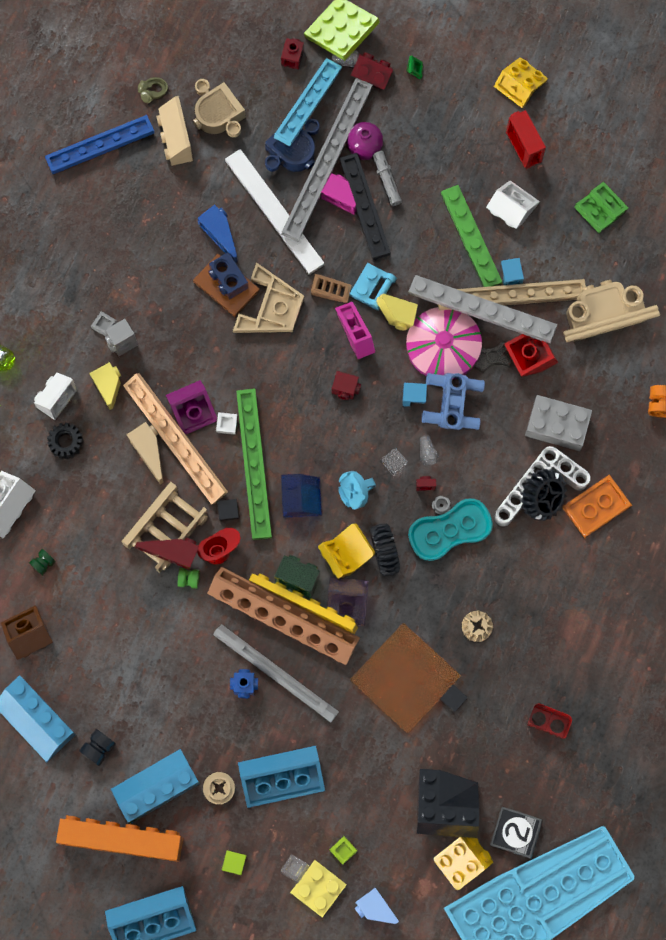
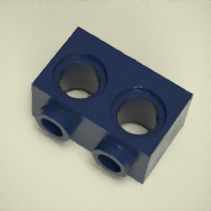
(231, 274)

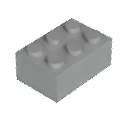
(558, 423)

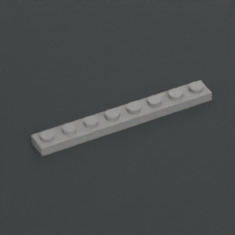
(483, 309)

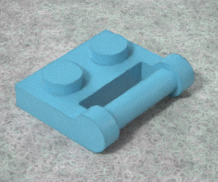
(367, 283)

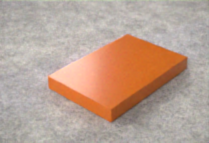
(597, 506)

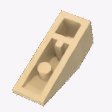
(146, 444)

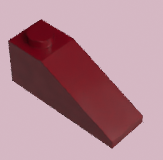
(175, 550)

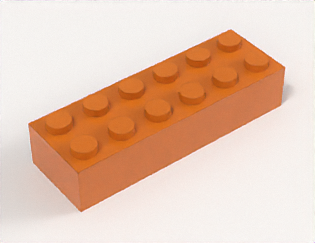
(119, 839)

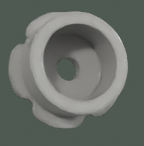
(441, 500)

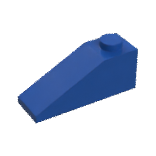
(216, 226)

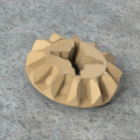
(468, 627)
(219, 778)

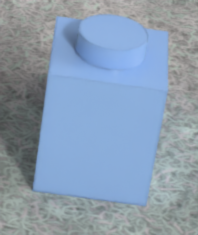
(375, 908)

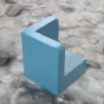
(512, 272)
(414, 393)

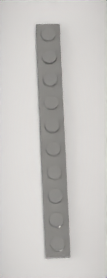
(326, 160)

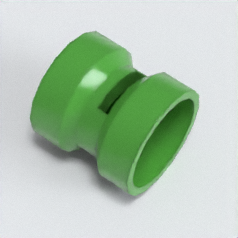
(193, 577)

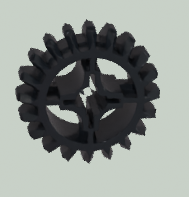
(543, 494)
(385, 549)

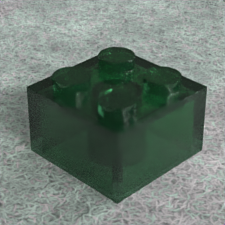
(297, 575)

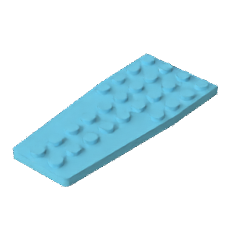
(544, 893)

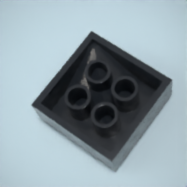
(447, 805)

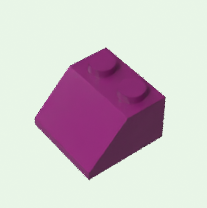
(192, 407)

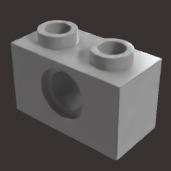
(120, 338)

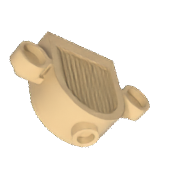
(217, 110)

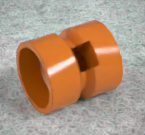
(657, 406)

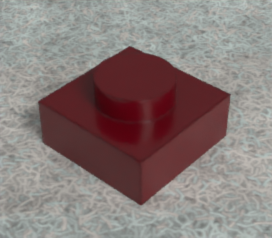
(425, 483)

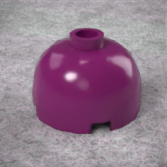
(365, 140)

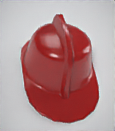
(218, 546)

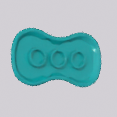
(436, 535)

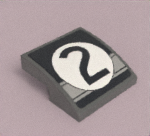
(516, 832)

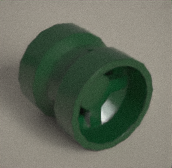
(40, 563)

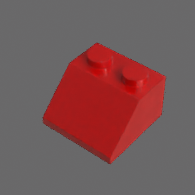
(530, 354)

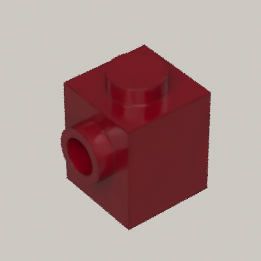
(292, 53)
(345, 385)

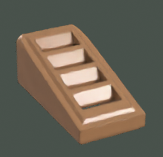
(328, 295)

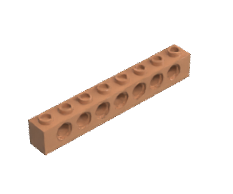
(283, 615)

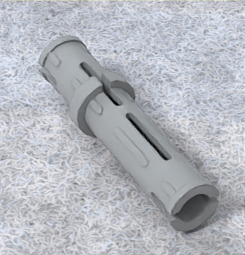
(384, 171)

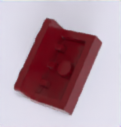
(372, 71)

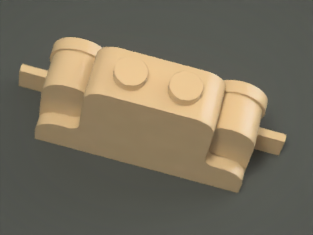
(606, 310)

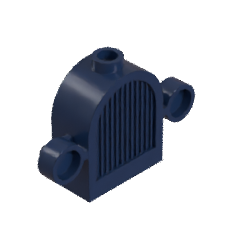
(294, 157)

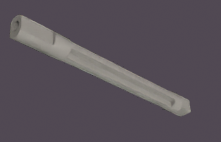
(276, 673)

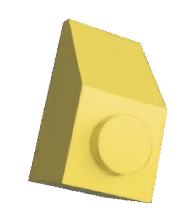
(397, 311)
(107, 383)

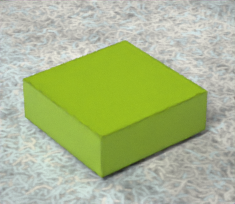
(343, 850)
(234, 862)

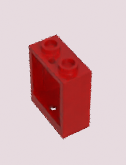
(525, 139)

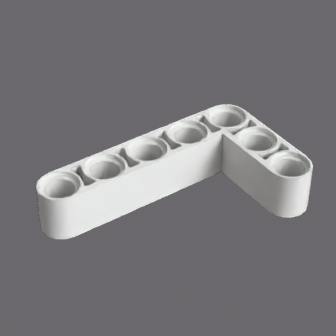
(542, 463)

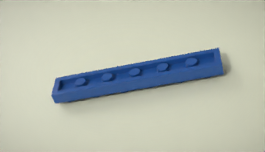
(99, 144)

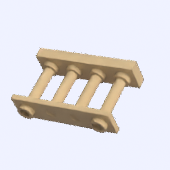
(158, 509)

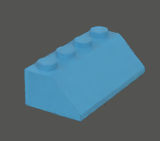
(34, 719)
(281, 776)
(154, 786)
(152, 918)

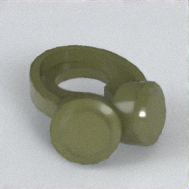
(146, 95)

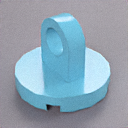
(355, 489)

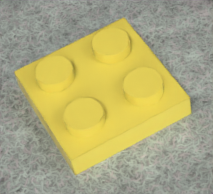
(318, 888)

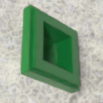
(415, 67)

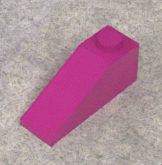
(356, 330)

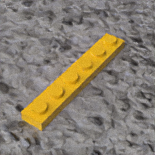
(313, 606)

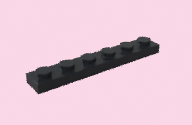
(365, 206)

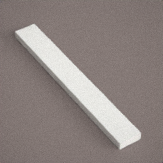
(272, 210)

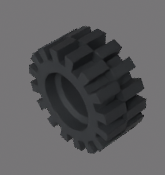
(61, 430)

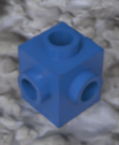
(247, 690)

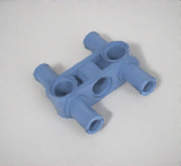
(453, 401)

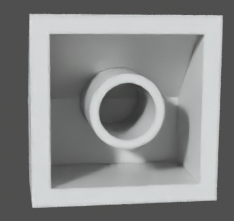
(512, 204)
(55, 395)

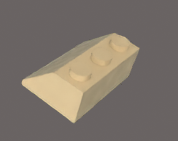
(174, 132)

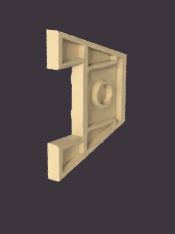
(278, 309)

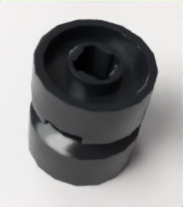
(97, 747)

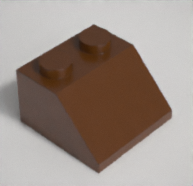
(26, 632)

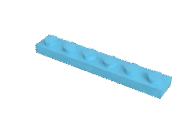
(307, 102)

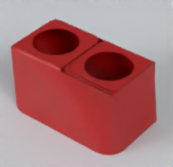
(547, 711)

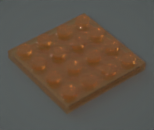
(405, 678)

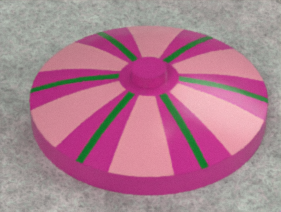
(444, 342)

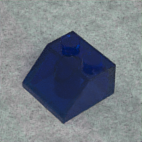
(301, 495)

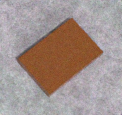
(210, 287)

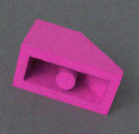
(338, 192)

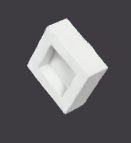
(226, 423)

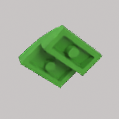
(601, 207)

